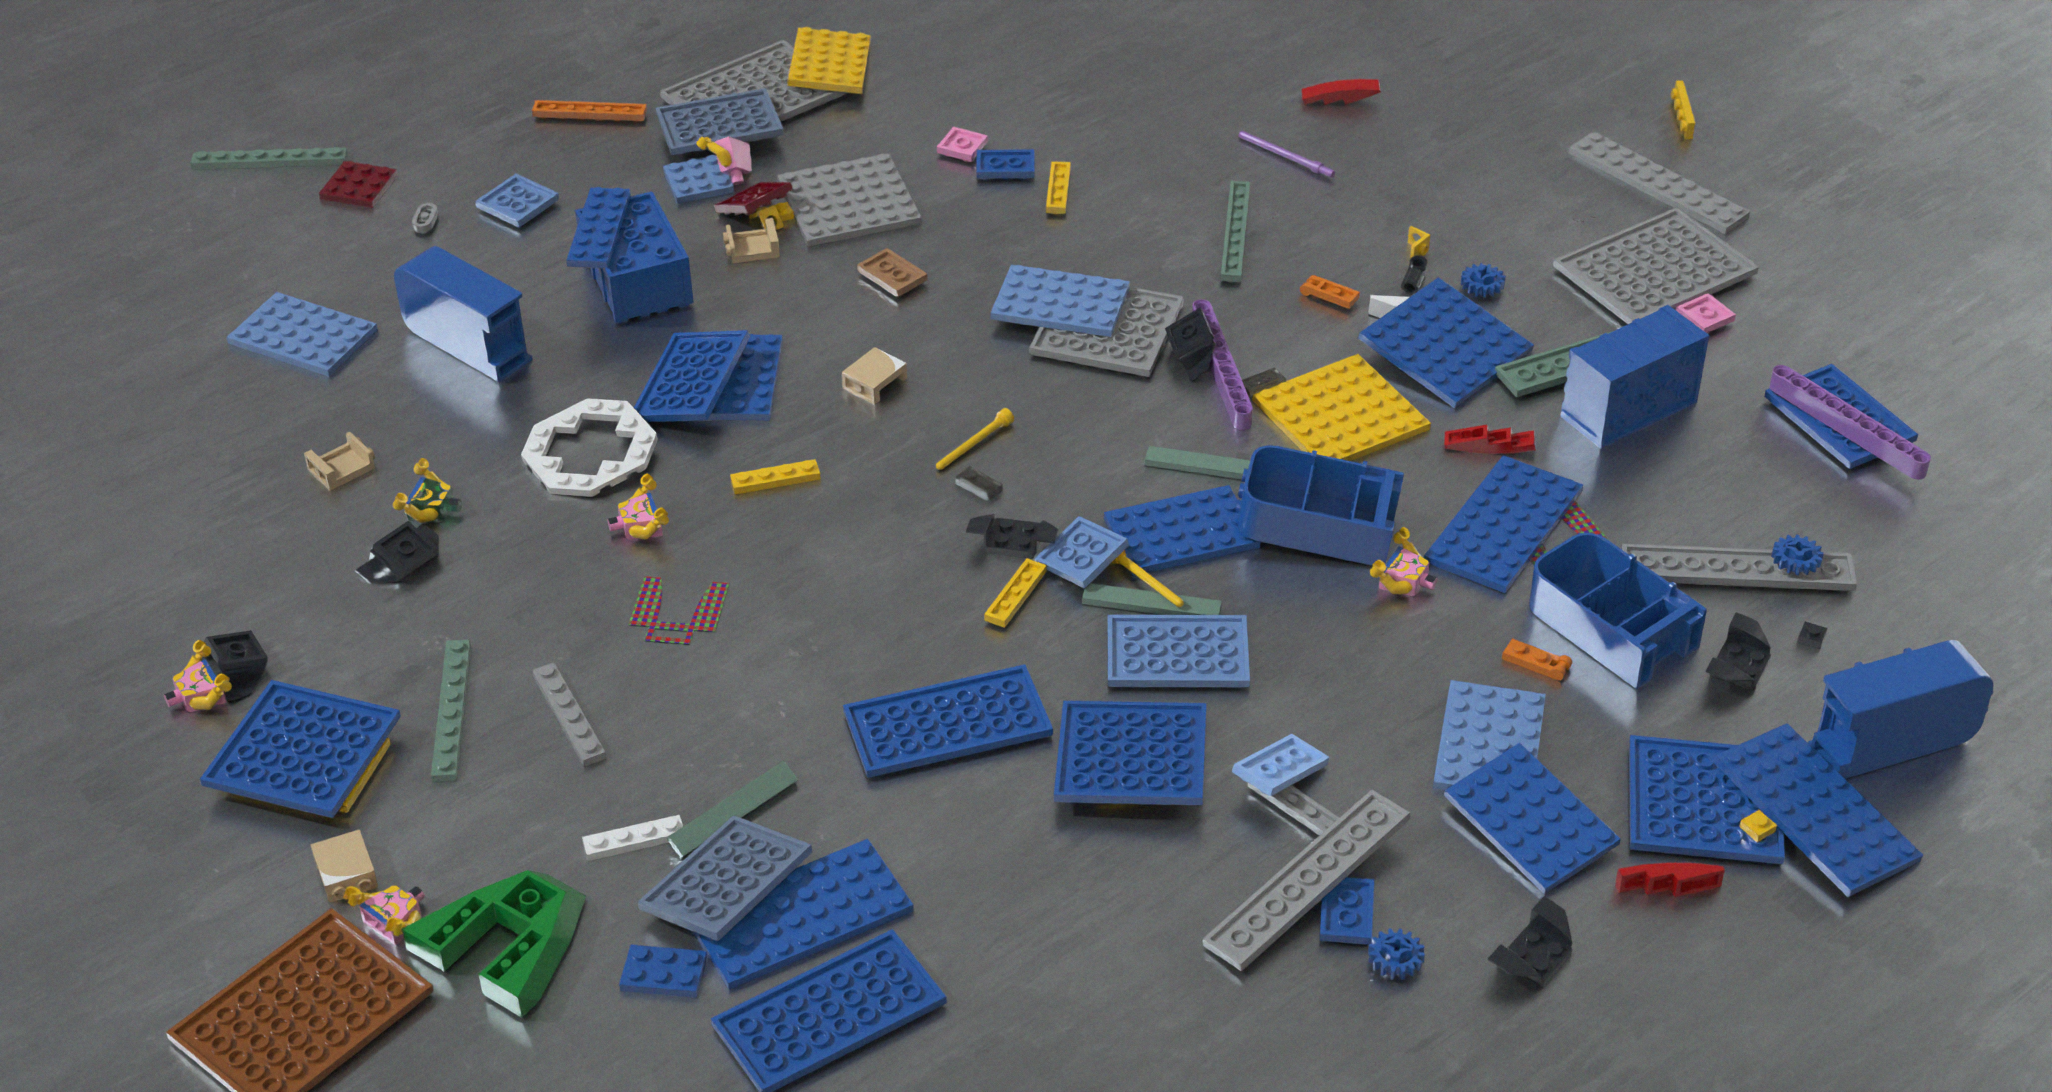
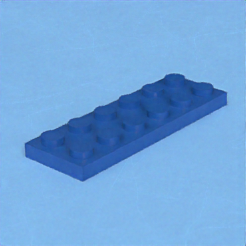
(598, 228)

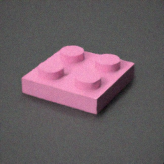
(962, 144)
(1706, 313)

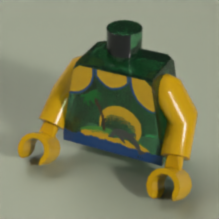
(429, 499)

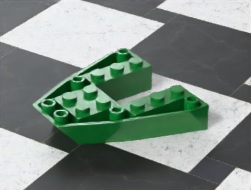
(527, 903)

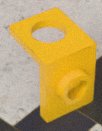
(764, 212)
(1421, 246)

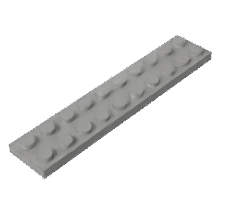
(1659, 182)
(1741, 567)
(1306, 880)

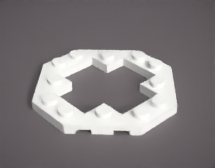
(548, 468)

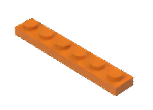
(589, 110)

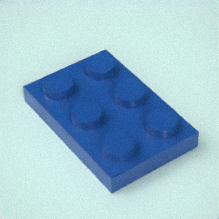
(1005, 164)
(1348, 912)
(663, 971)

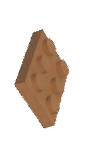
(892, 272)

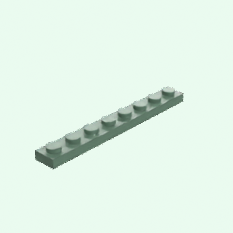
(268, 158)
(1235, 231)
(451, 711)

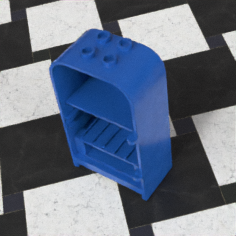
(463, 312)
(1319, 504)
(1614, 607)
(1901, 708)

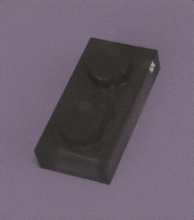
(1262, 381)
(979, 483)

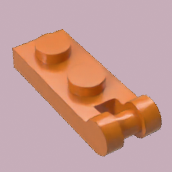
(1330, 291)
(1537, 659)

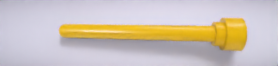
(1002, 419)
(1147, 578)

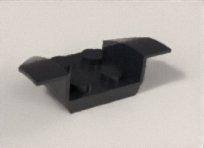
(1192, 342)
(1012, 536)
(400, 553)
(1742, 654)
(239, 659)
(1540, 947)

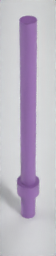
(1316, 167)

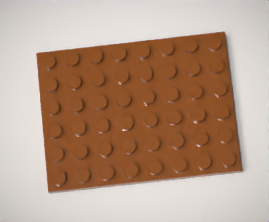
(300, 1010)

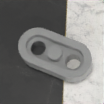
(425, 218)

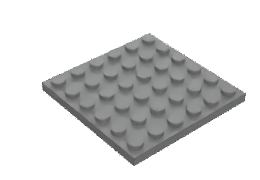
(849, 199)
(1134, 342)

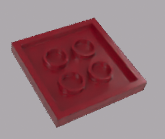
(358, 184)
(754, 197)

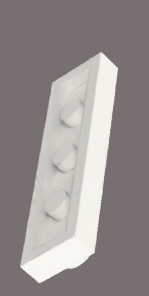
(630, 838)

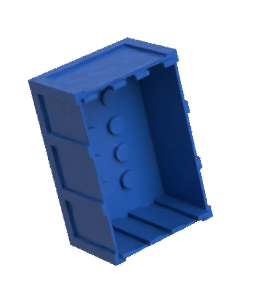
(647, 264)
(1634, 376)

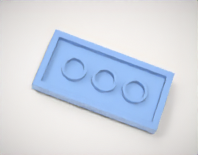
(1280, 764)

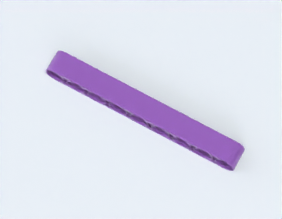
(1226, 373)
(1850, 422)

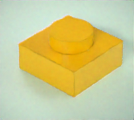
(785, 211)
(1758, 826)

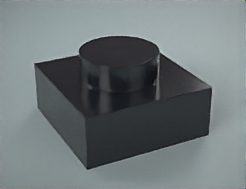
(1812, 635)

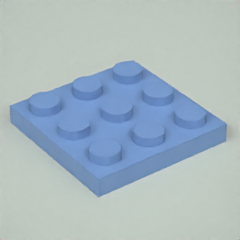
(697, 179)
(517, 200)
(1082, 551)

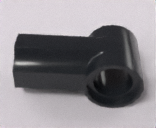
(1415, 275)

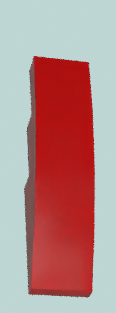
(1348, 90)
(1481, 440)
(1677, 877)

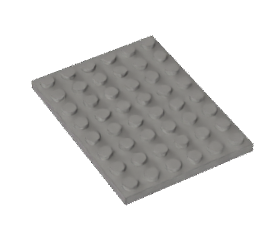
(755, 71)
(1655, 266)

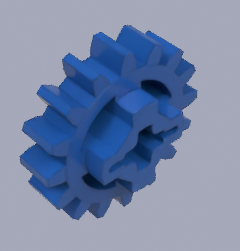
(1483, 280)
(1797, 554)
(1396, 953)

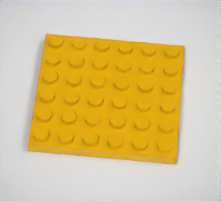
(1341, 410)

